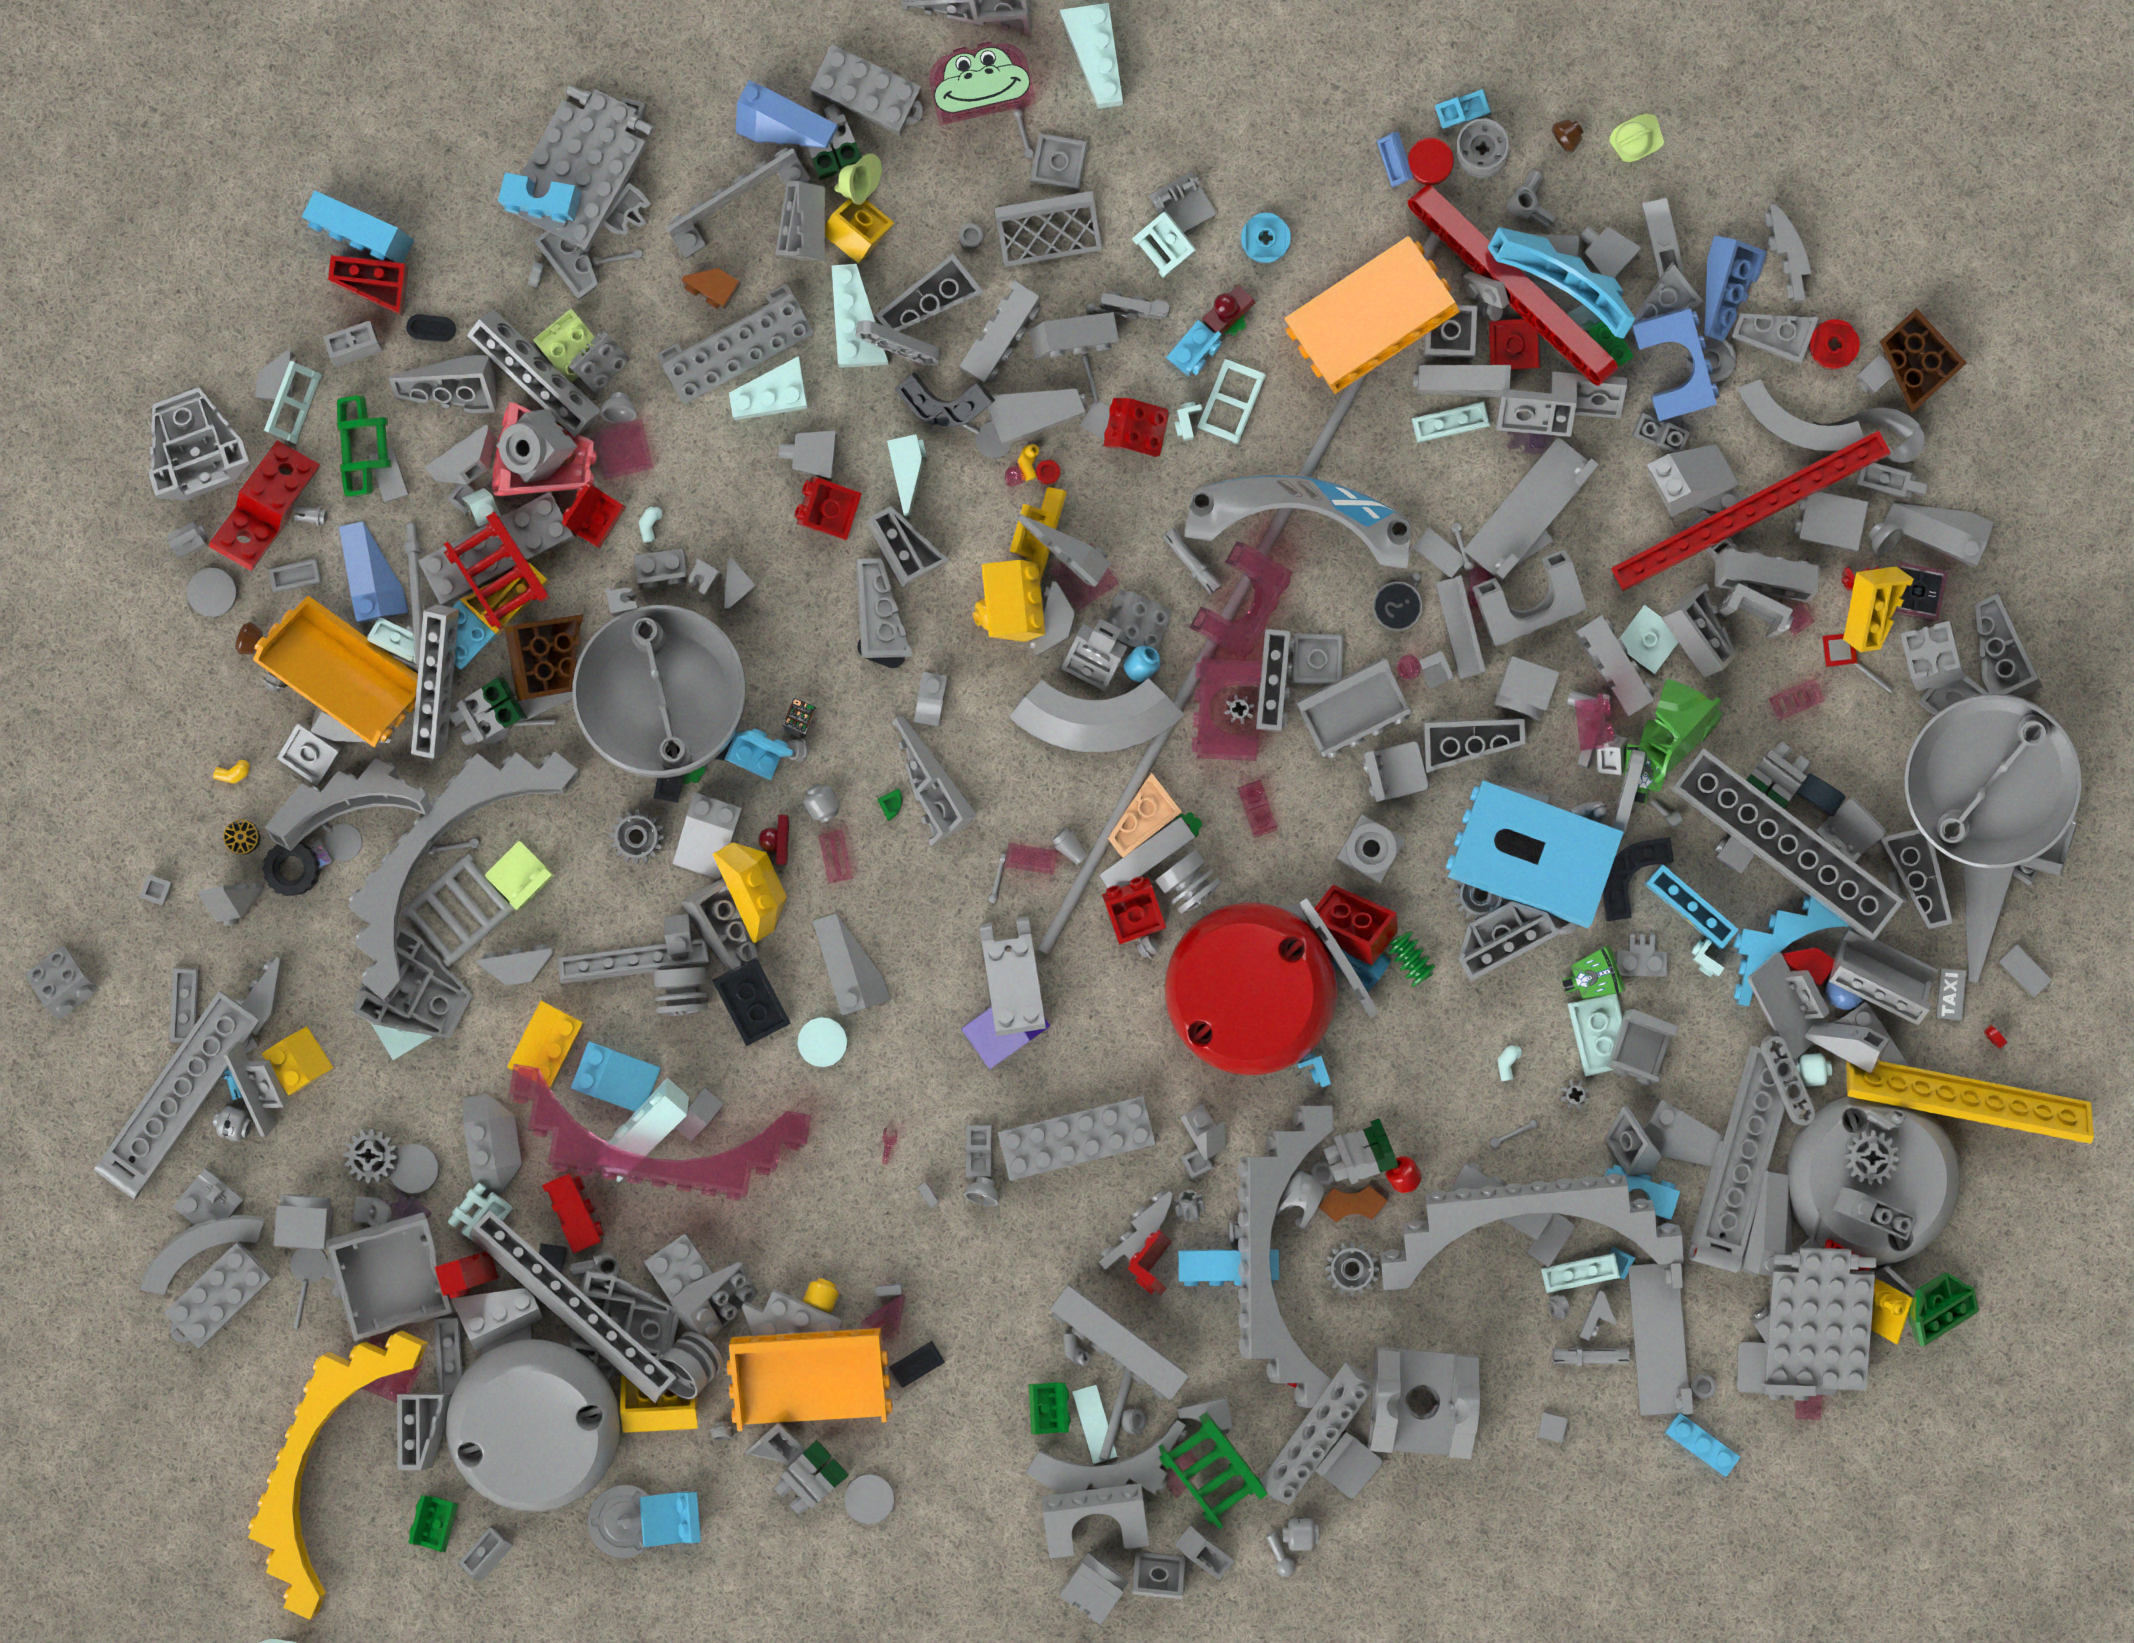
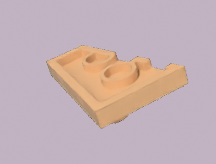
(1145, 816)

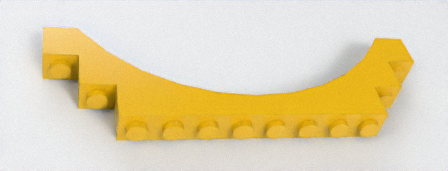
(279, 1512)

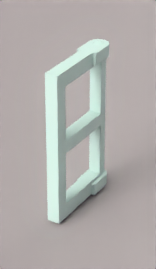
(282, 397)
(1247, 407)

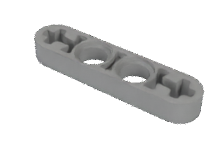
(897, 343)
(1628, 790)
(1791, 1078)

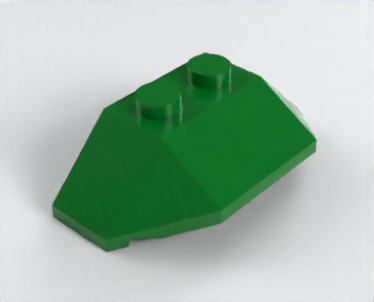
(1941, 1307)

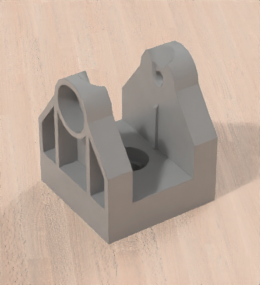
(1444, 1430)

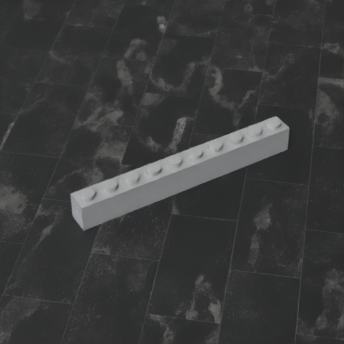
(572, 1306)

